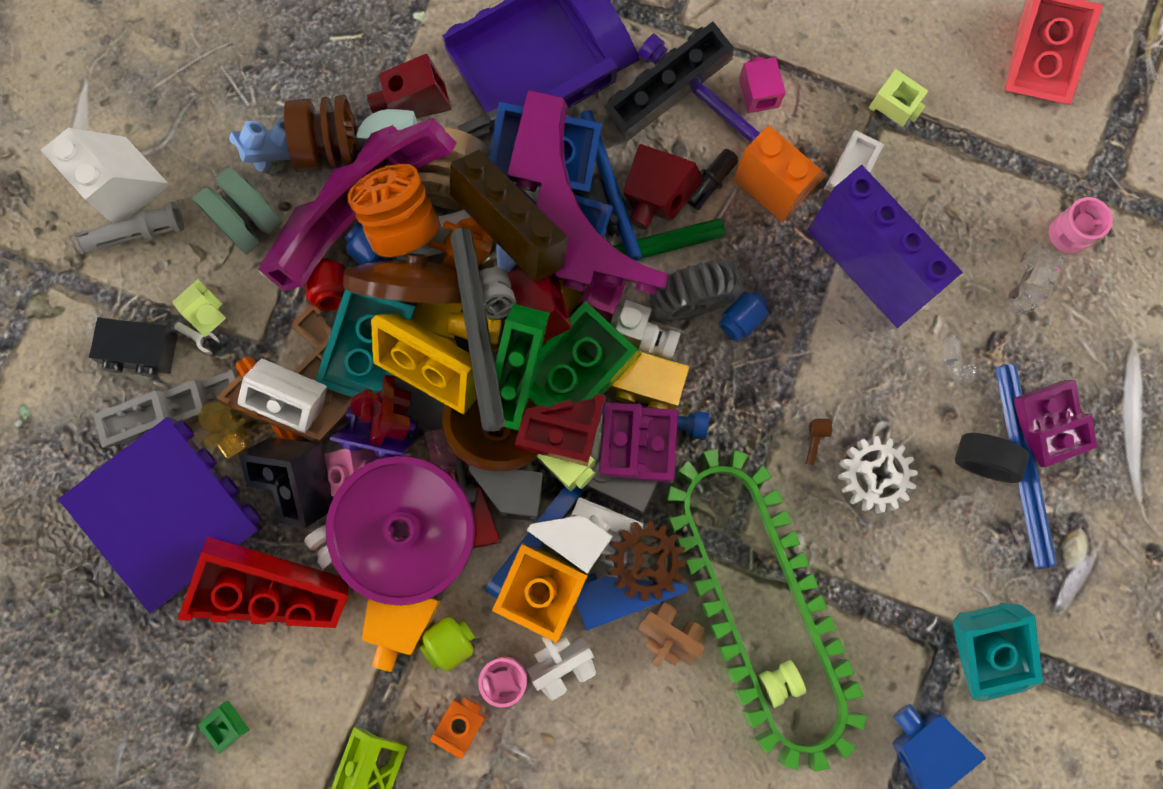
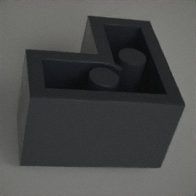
(295, 476)

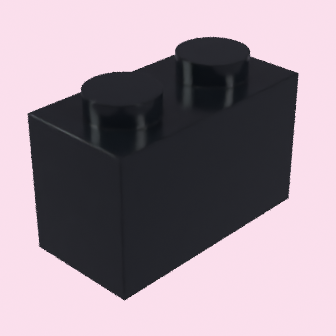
(133, 346)

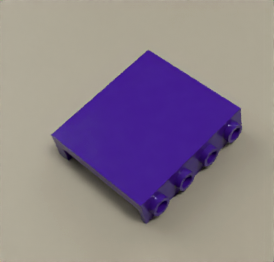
(525, 49)
(881, 247)
(156, 508)

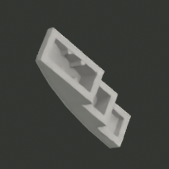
(137, 416)

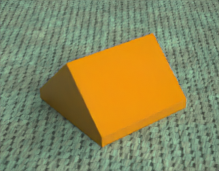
(540, 591)

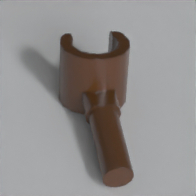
(817, 429)

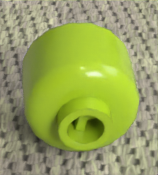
(447, 644)

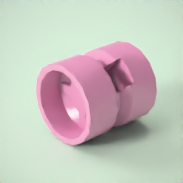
(1080, 225)
(503, 681)

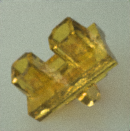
(223, 429)

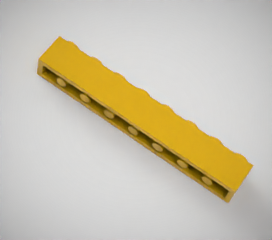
(646, 380)

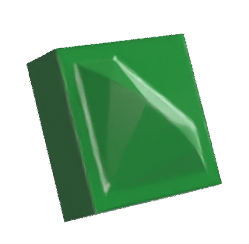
(223, 727)

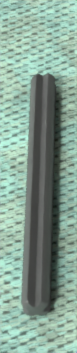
(477, 330)

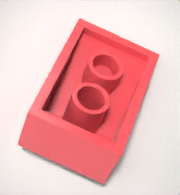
(1051, 48)

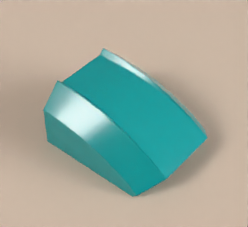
(998, 650)

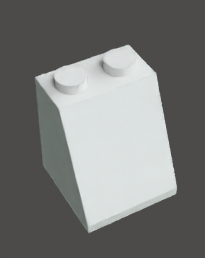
(106, 171)

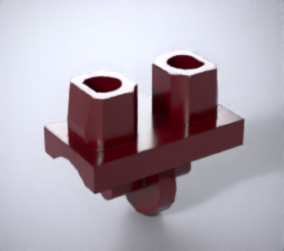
(379, 410)

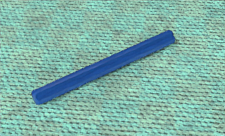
(1030, 486)

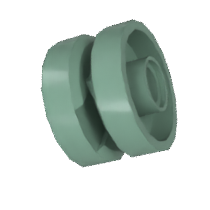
(238, 209)

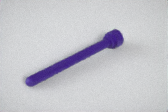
(653, 51)

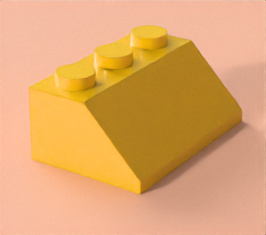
(424, 360)

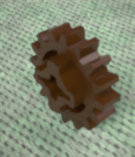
(656, 572)

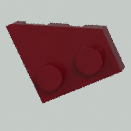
(562, 430)

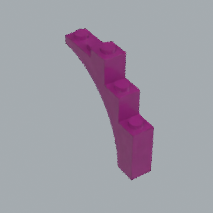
(540, 162)
(320, 223)

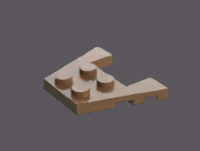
(317, 332)

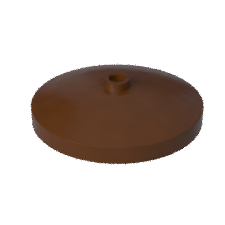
(405, 280)

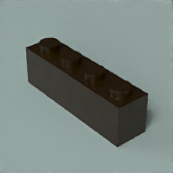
(508, 215)

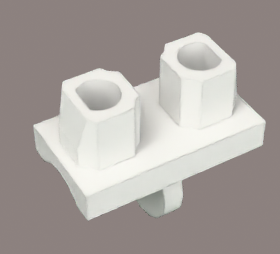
(559, 660)

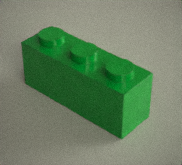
(519, 359)

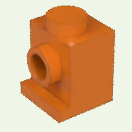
(447, 737)

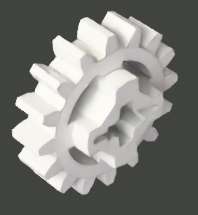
(891, 478)

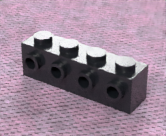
(670, 80)

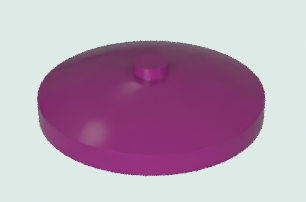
(400, 530)

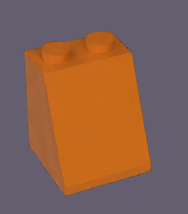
(777, 173)

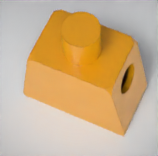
(396, 629)

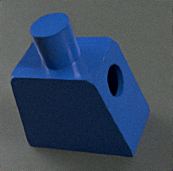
(933, 750)

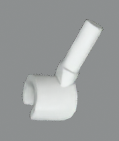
(196, 336)

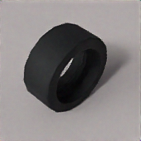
(992, 457)

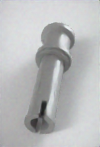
(144, 225)

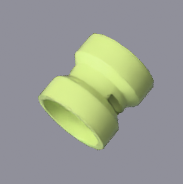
(781, 684)

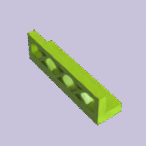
(360, 762)

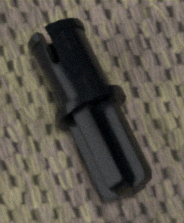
(713, 178)

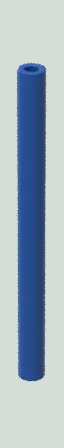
(614, 196)

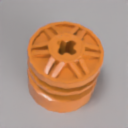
(394, 210)

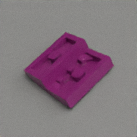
(1055, 423)
(639, 442)

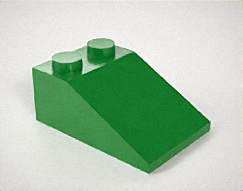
(581, 360)

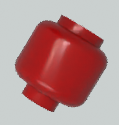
(325, 285)

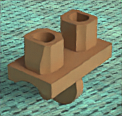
(669, 642)

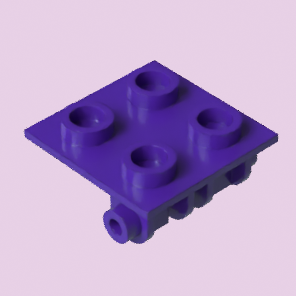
(357, 436)

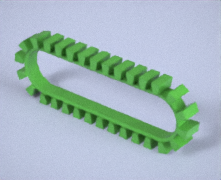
(850, 690)

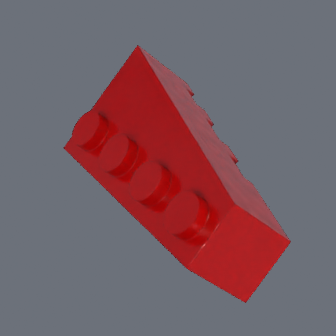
(261, 588)

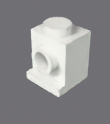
(631, 321)

